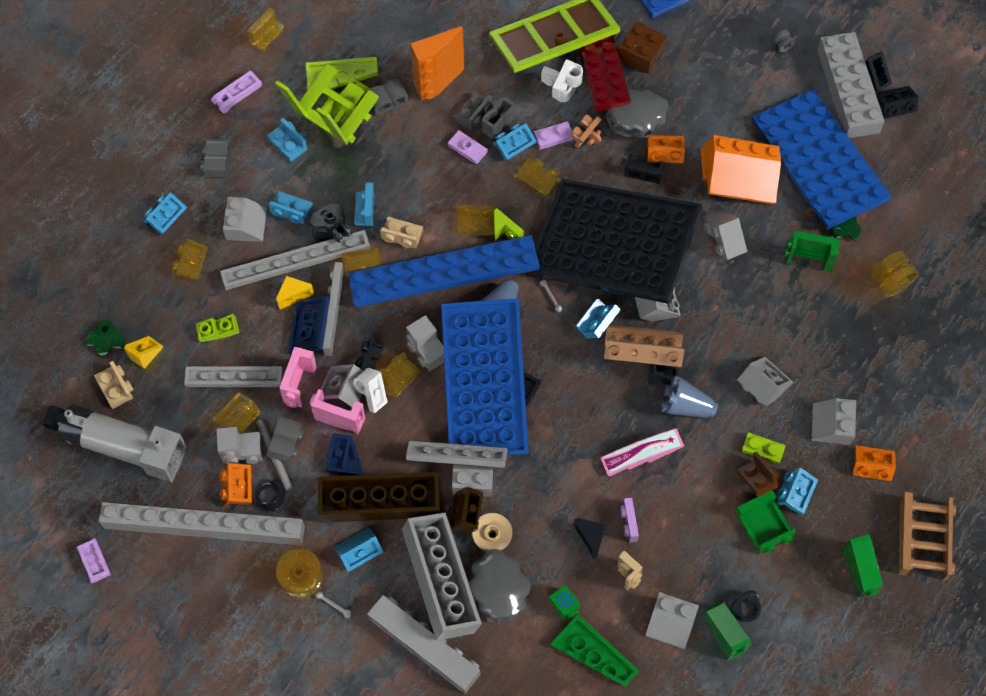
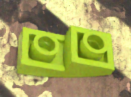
(217, 329)

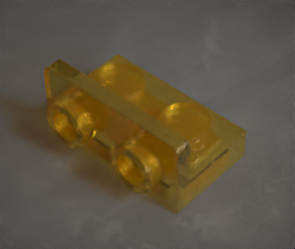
(265, 30)
(538, 177)
(475, 220)
(189, 260)
(398, 375)
(237, 413)

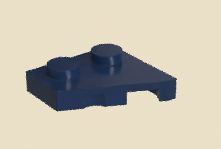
(343, 456)

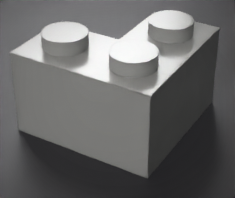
(727, 232)
(424, 342)
(239, 447)

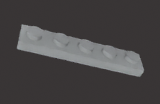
(334, 293)
(234, 376)
(456, 454)

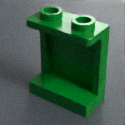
(813, 247)
(764, 523)

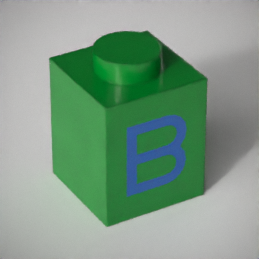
(565, 603)

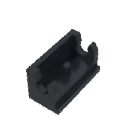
(644, 170)

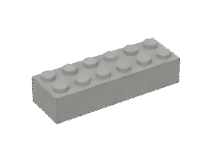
(850, 85)
(441, 576)

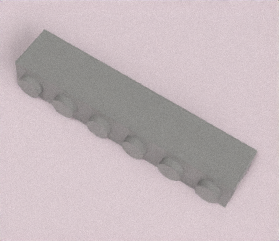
(423, 644)

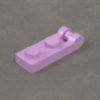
(236, 91)

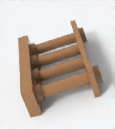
(644, 345)
(907, 543)

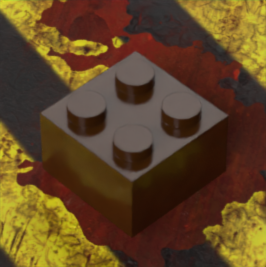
(642, 47)

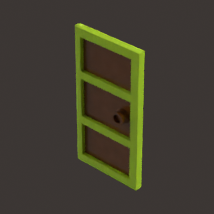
(553, 33)

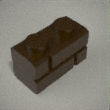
(466, 511)

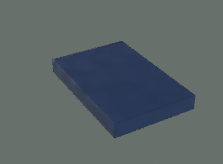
(309, 324)

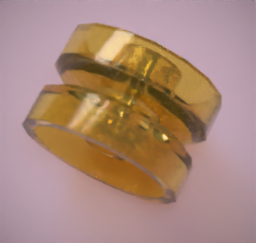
(894, 274)
(310, 571)

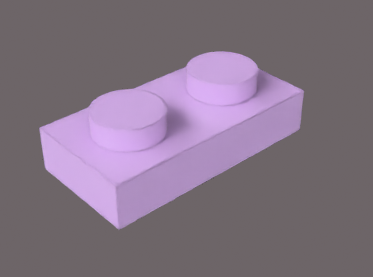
(553, 135)
(628, 512)

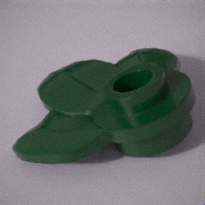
(848, 227)
(105, 340)

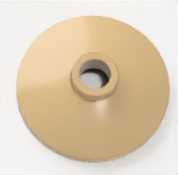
(493, 523)

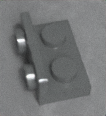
(473, 110)

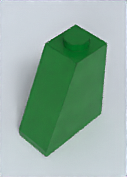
(863, 565)
(727, 630)

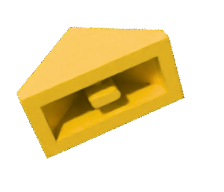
(292, 291)
(143, 351)

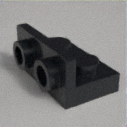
(898, 102)

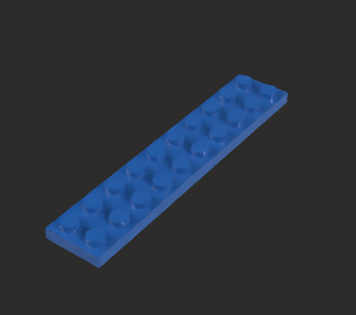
(443, 271)

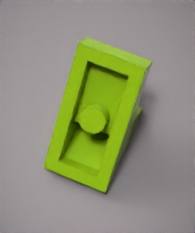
(503, 225)

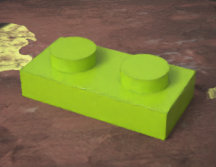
(769, 449)

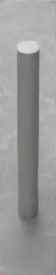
(278, 464)

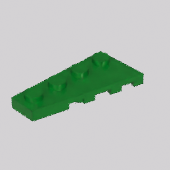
(591, 649)

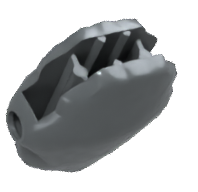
(640, 117)
(498, 586)

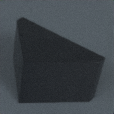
(878, 71)
(661, 374)
(590, 533)

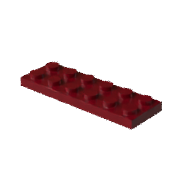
(605, 74)

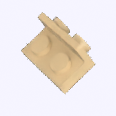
(401, 232)
(113, 385)
(630, 570)

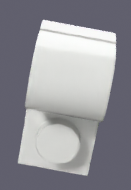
(549, 77)
(566, 79)
(371, 384)

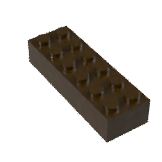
(378, 497)

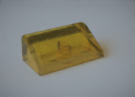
(361, 260)

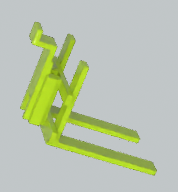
(340, 107)

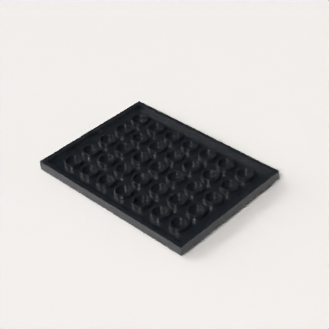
(615, 240)

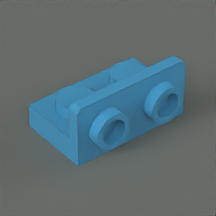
(288, 140)
(515, 141)
(364, 206)
(291, 207)
(165, 213)
(596, 319)
(796, 490)

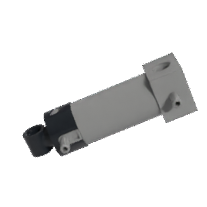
(155, 451)

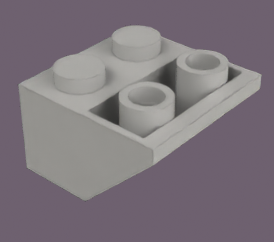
(656, 311)

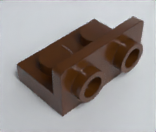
(759, 475)

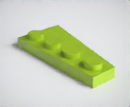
(348, 70)

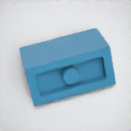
(358, 549)

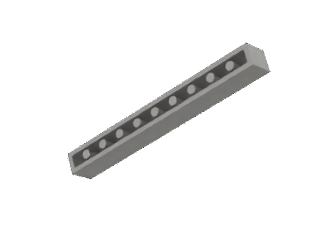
(202, 523)

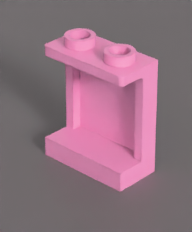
(300, 361)
(336, 416)

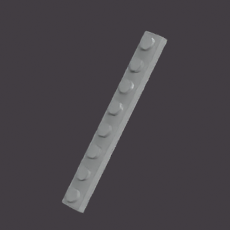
(293, 260)

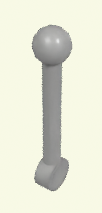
(543, 283)
(347, 613)

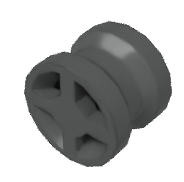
(783, 40)

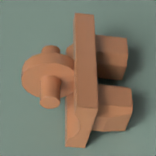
(589, 124)

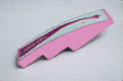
(642, 451)

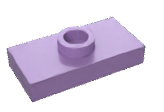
(467, 147)
(93, 560)

